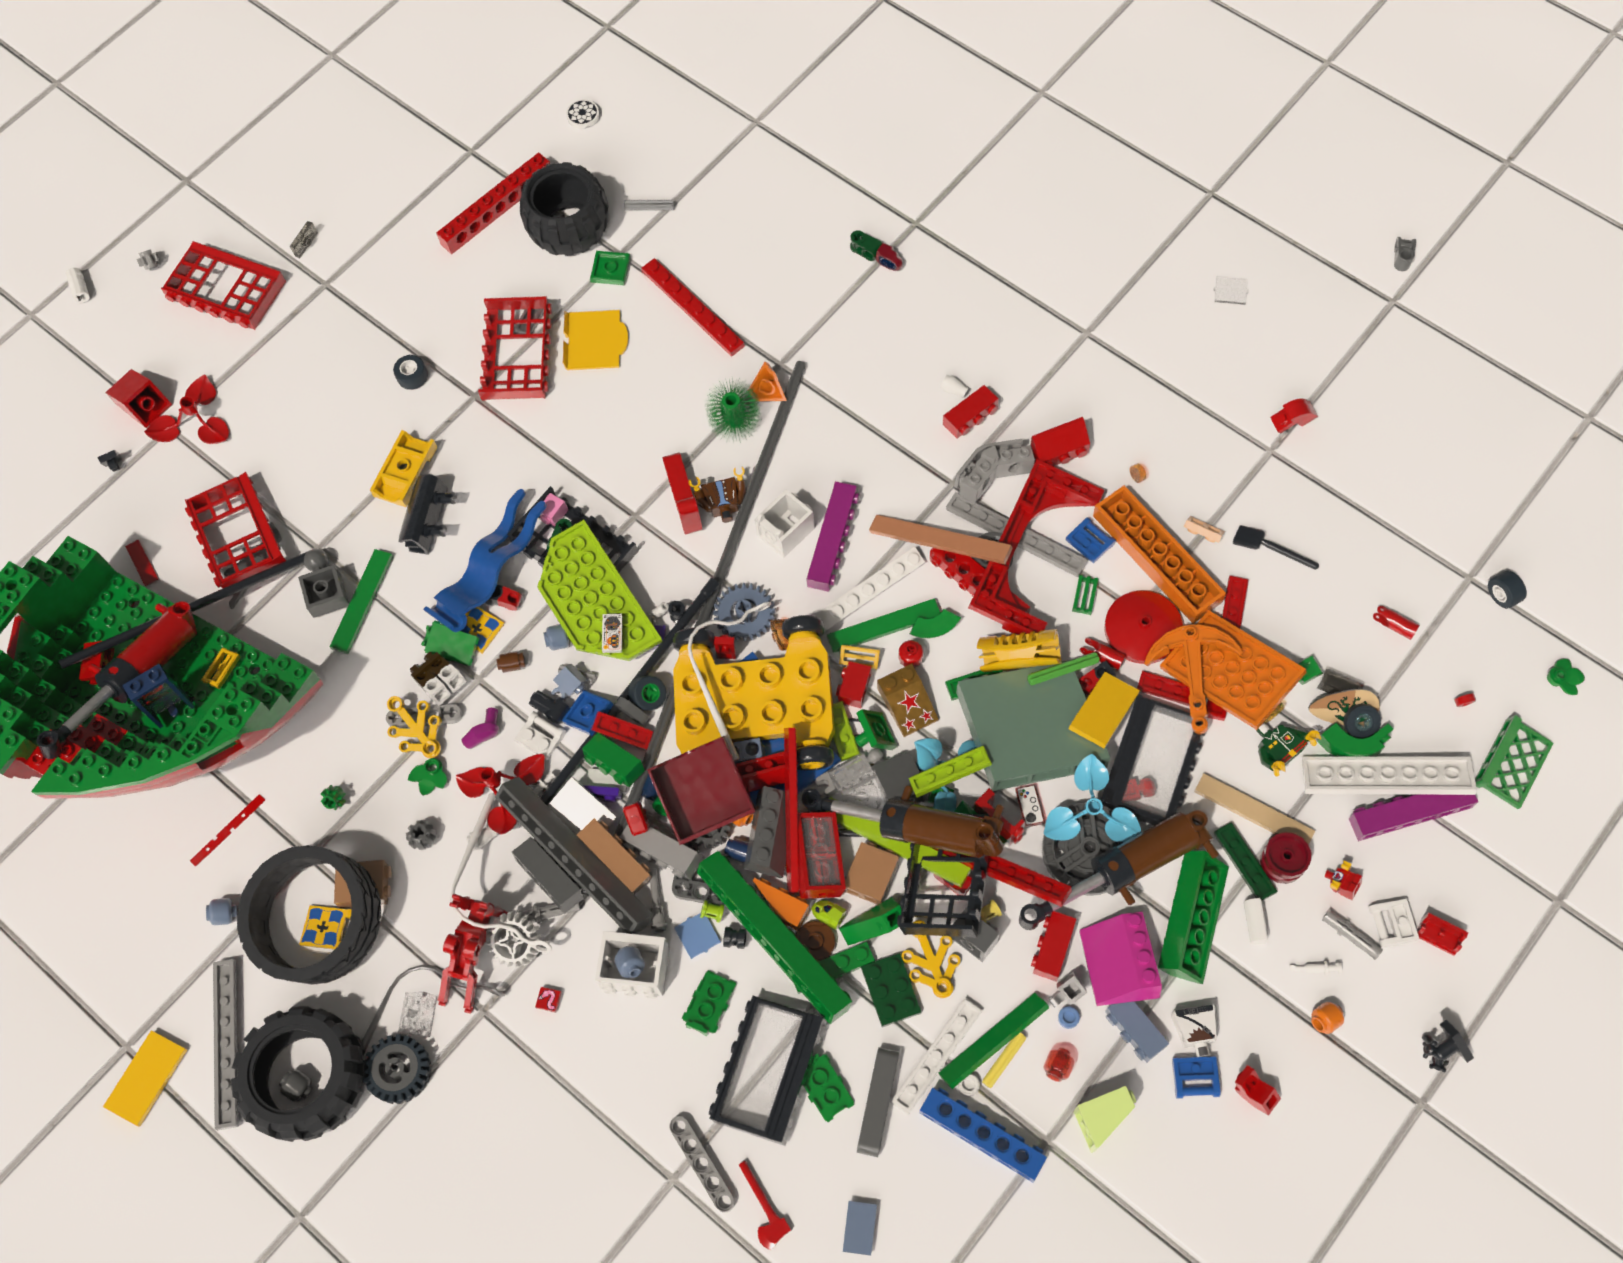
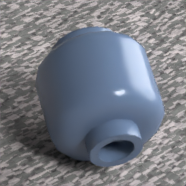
(556, 637)
(221, 911)
(629, 962)

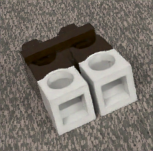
(430, 674)

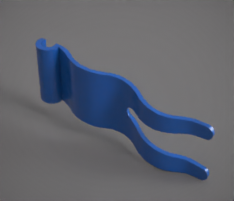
(484, 567)

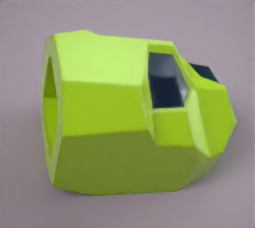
(829, 913)

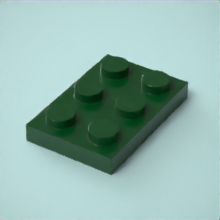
(891, 990)

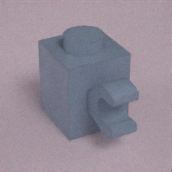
(569, 682)

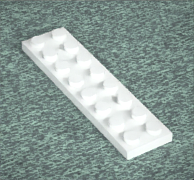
(1389, 775)

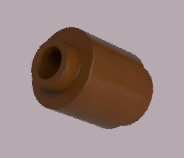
(511, 661)

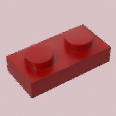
(725, 647)

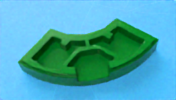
(934, 626)

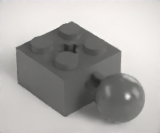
(324, 586)

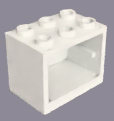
(650, 981)

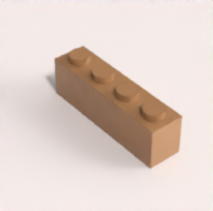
(614, 856)

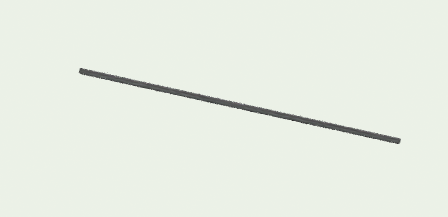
(719, 576)

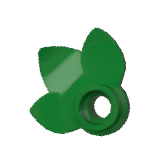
(1565, 676)
(428, 779)

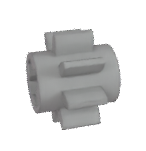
(148, 259)

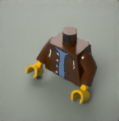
(721, 496)

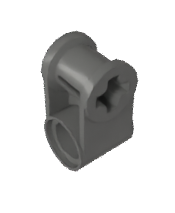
(1404, 253)

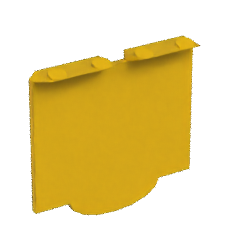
(594, 339)

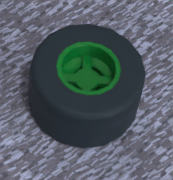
(654, 692)

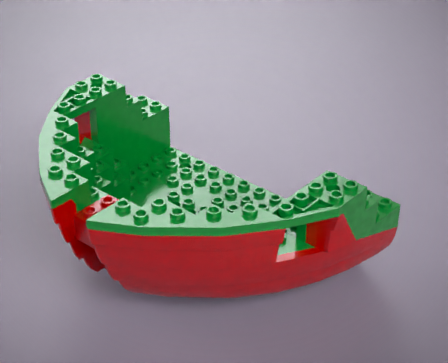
(119, 748)

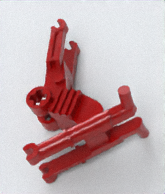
(465, 948)

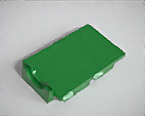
(451, 645)
(708, 1003)
(826, 1088)

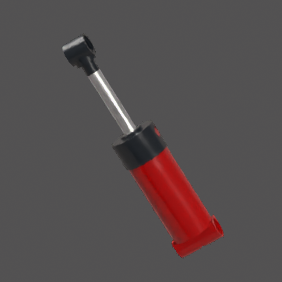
(151, 648)

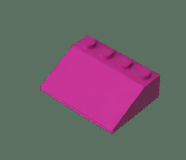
(1121, 960)

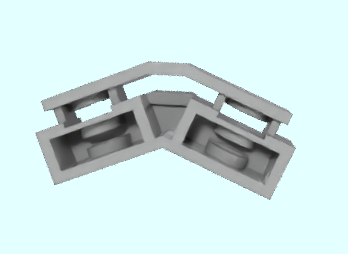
(992, 462)

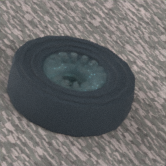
(1370, 726)

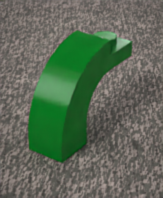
(1341, 744)

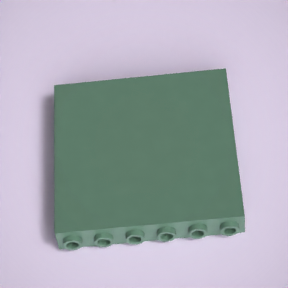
(1026, 726)

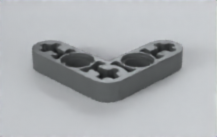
(677, 882)

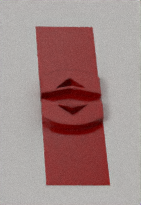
(141, 562)

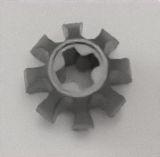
(421, 835)

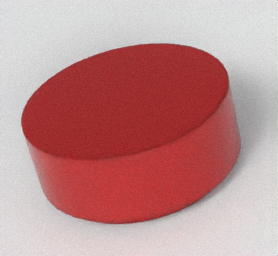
(1465, 700)

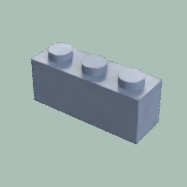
(1136, 1029)

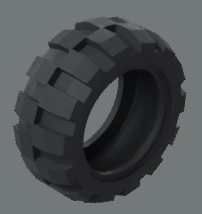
(264, 1046)

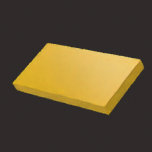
(1104, 710)
(145, 1078)

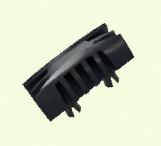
(423, 514)

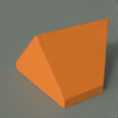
(767, 385)

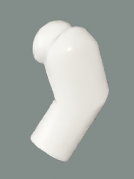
(656, 613)

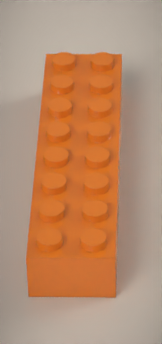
(1158, 554)

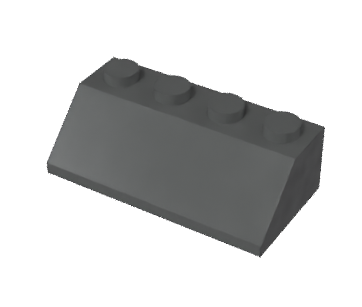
(768, 834)

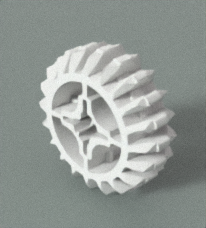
(514, 955)

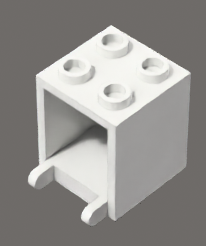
(778, 530)

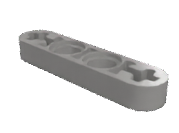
(447, 718)

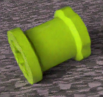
(712, 911)

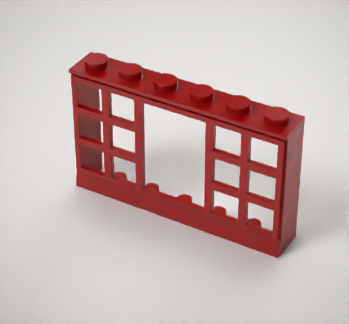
(182, 275)
(489, 349)
(218, 495)

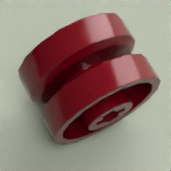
(1285, 857)

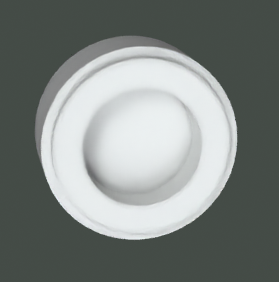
(969, 1085)

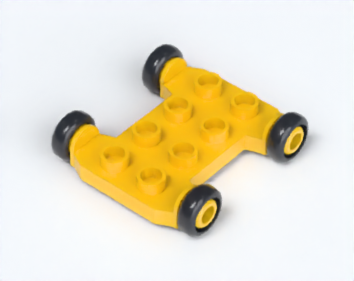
(759, 695)

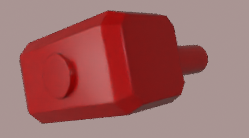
(636, 818)

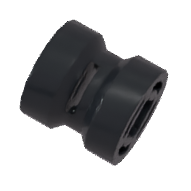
(734, 937)

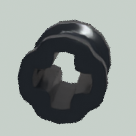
(676, 606)

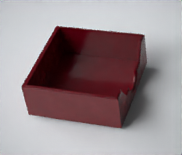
(701, 790)

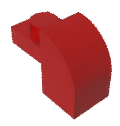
(1294, 412)
(1255, 1091)

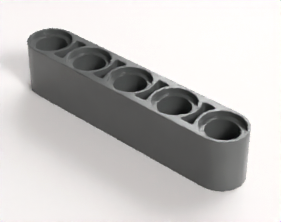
(877, 1102)

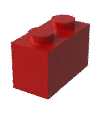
(854, 684)

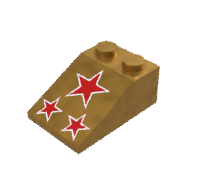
(907, 700)

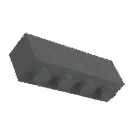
(548, 874)

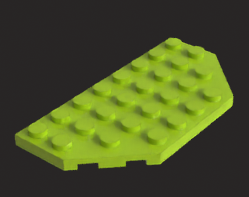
(583, 586)

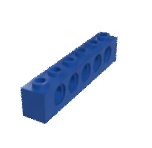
(1028, 1169)

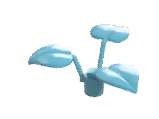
(927, 757)
(1091, 775)

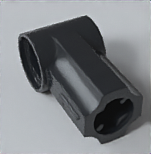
(552, 708)

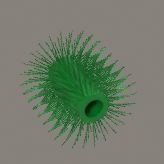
(733, 410)

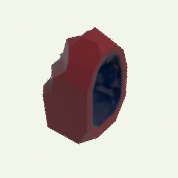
(888, 257)

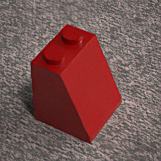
(138, 397)

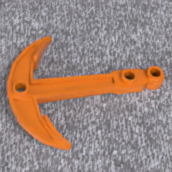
(1192, 648)

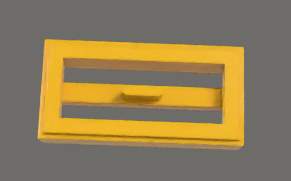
(843, 654)
(223, 670)

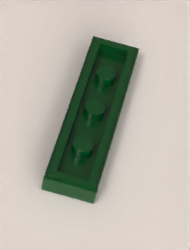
(1245, 862)

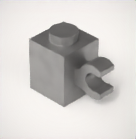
(1069, 989)

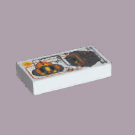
(612, 633)

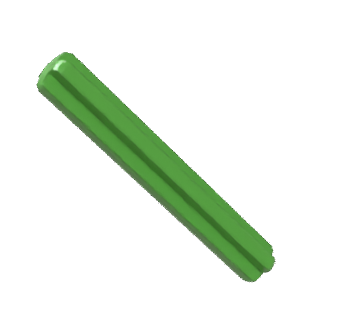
(1062, 669)

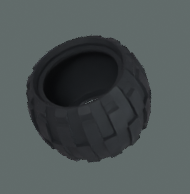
(559, 188)

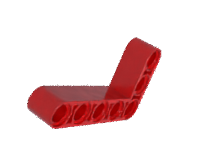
(682, 493)

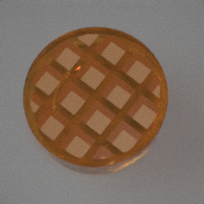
(1138, 472)

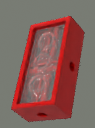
(819, 856)

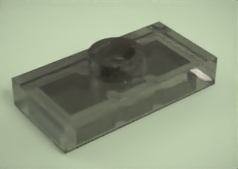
(303, 239)

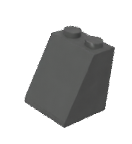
(895, 775)

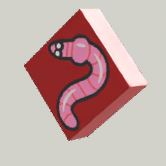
(548, 999)

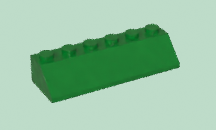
(1193, 917)

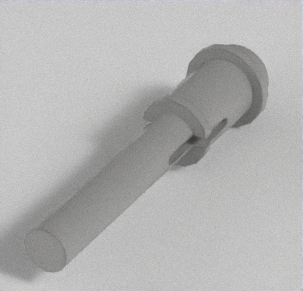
(659, 924)

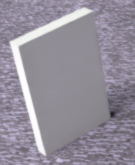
(579, 806)

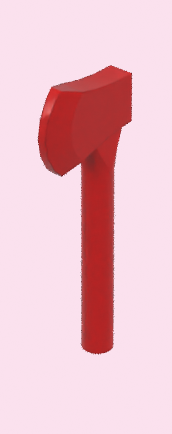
(777, 1228)

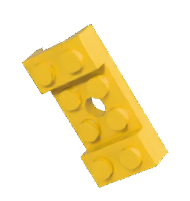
(397, 484)

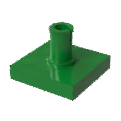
(875, 730)

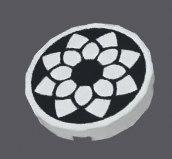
(582, 114)

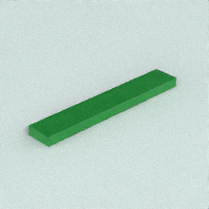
(361, 601)
(882, 625)
(993, 1040)

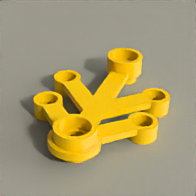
(416, 729)
(933, 964)

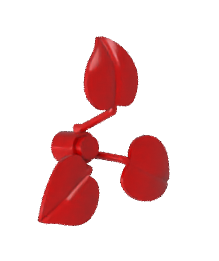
(199, 392)
(475, 780)

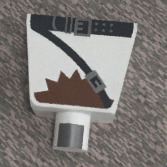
(1196, 1027)

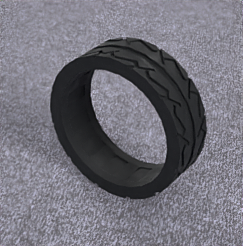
(257, 903)

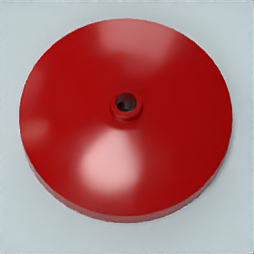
(1125, 624)

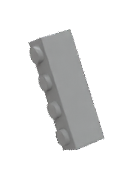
(664, 851)

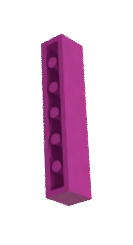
(832, 536)
(1406, 812)

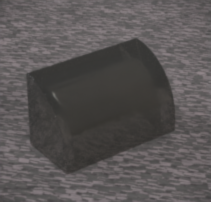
(1335, 682)

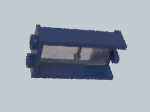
(156, 692)

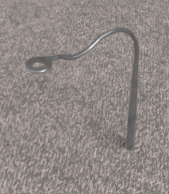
(366, 1039)

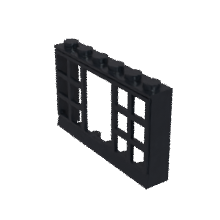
(576, 515)
(974, 899)

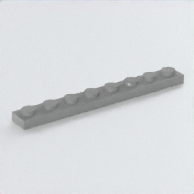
(1029, 541)
(225, 1043)

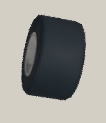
(410, 372)
(1507, 589)

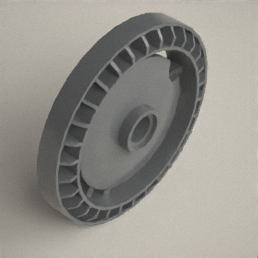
(1075, 857)

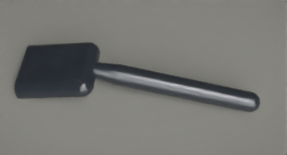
(1253, 538)

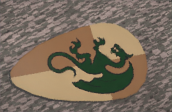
(1335, 705)

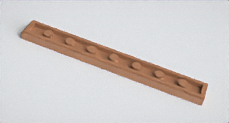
(941, 539)

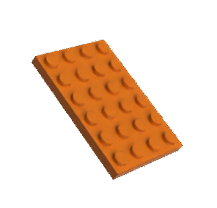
(1244, 684)

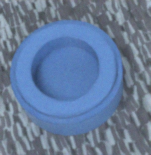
(1068, 1017)

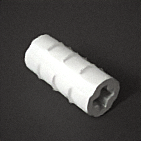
(77, 285)

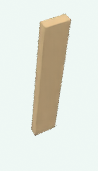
(1250, 808)

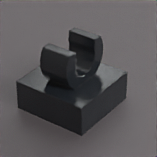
(110, 459)

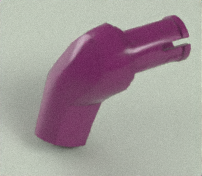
(484, 731)

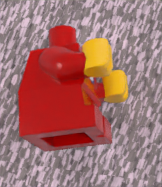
(1344, 880)

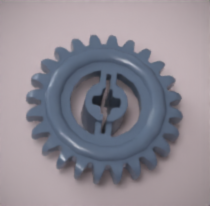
(744, 596)

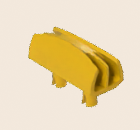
(1020, 650)

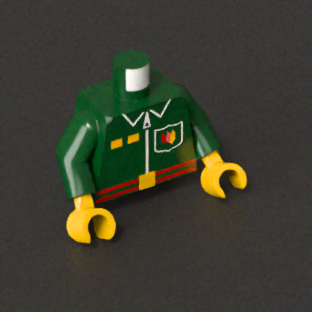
(1282, 745)

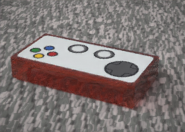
(1030, 806)

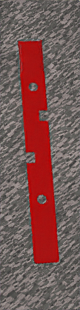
(225, 832)

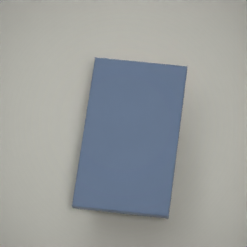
(859, 1228)

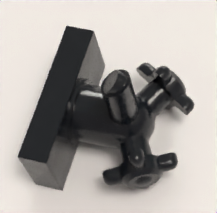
(1446, 1048)

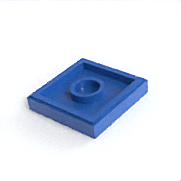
(584, 711)

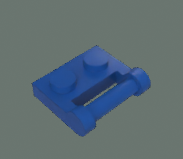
(1086, 543)
(1196, 1070)

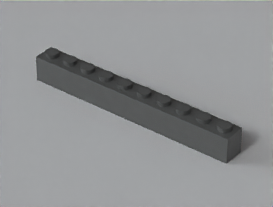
(574, 856)

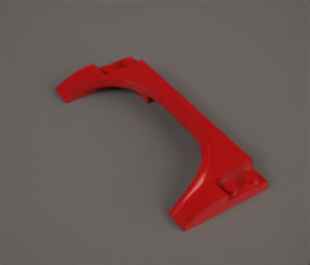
(1044, 490)

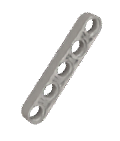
(710, 1171)

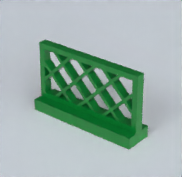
(1501, 749)

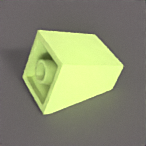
(1103, 1115)

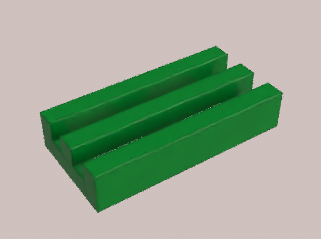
(1087, 580)

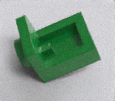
(1312, 670)

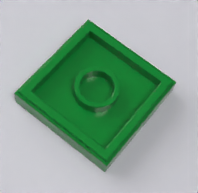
(610, 268)

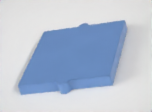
(697, 935)

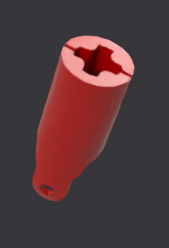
(1396, 622)
(1113, 657)

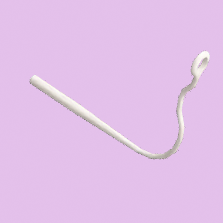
(712, 706)
(472, 842)

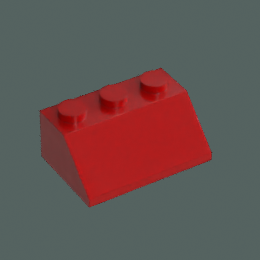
(1061, 443)

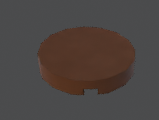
(817, 938)

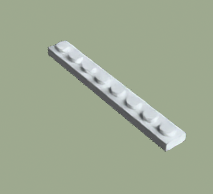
(870, 588)

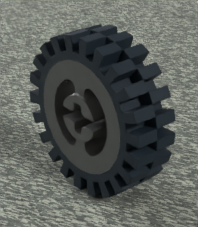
(411, 1081)

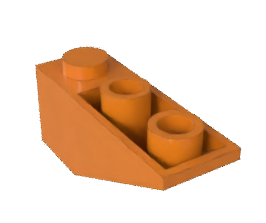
(790, 909)

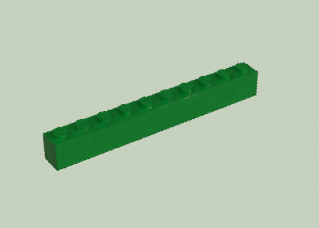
(775, 937)

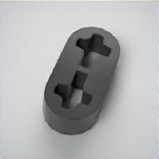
(632, 711)

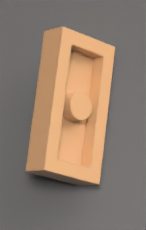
(1210, 532)

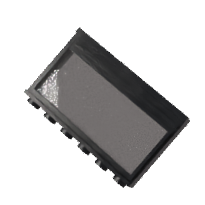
(1153, 762)
(766, 1070)

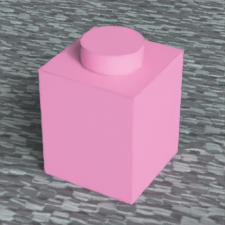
(554, 511)

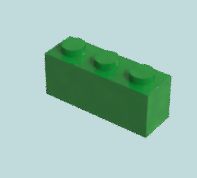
(613, 760)

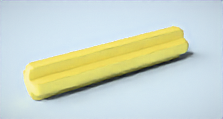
(1003, 1060)

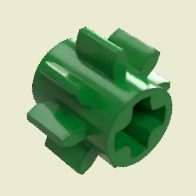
(333, 797)

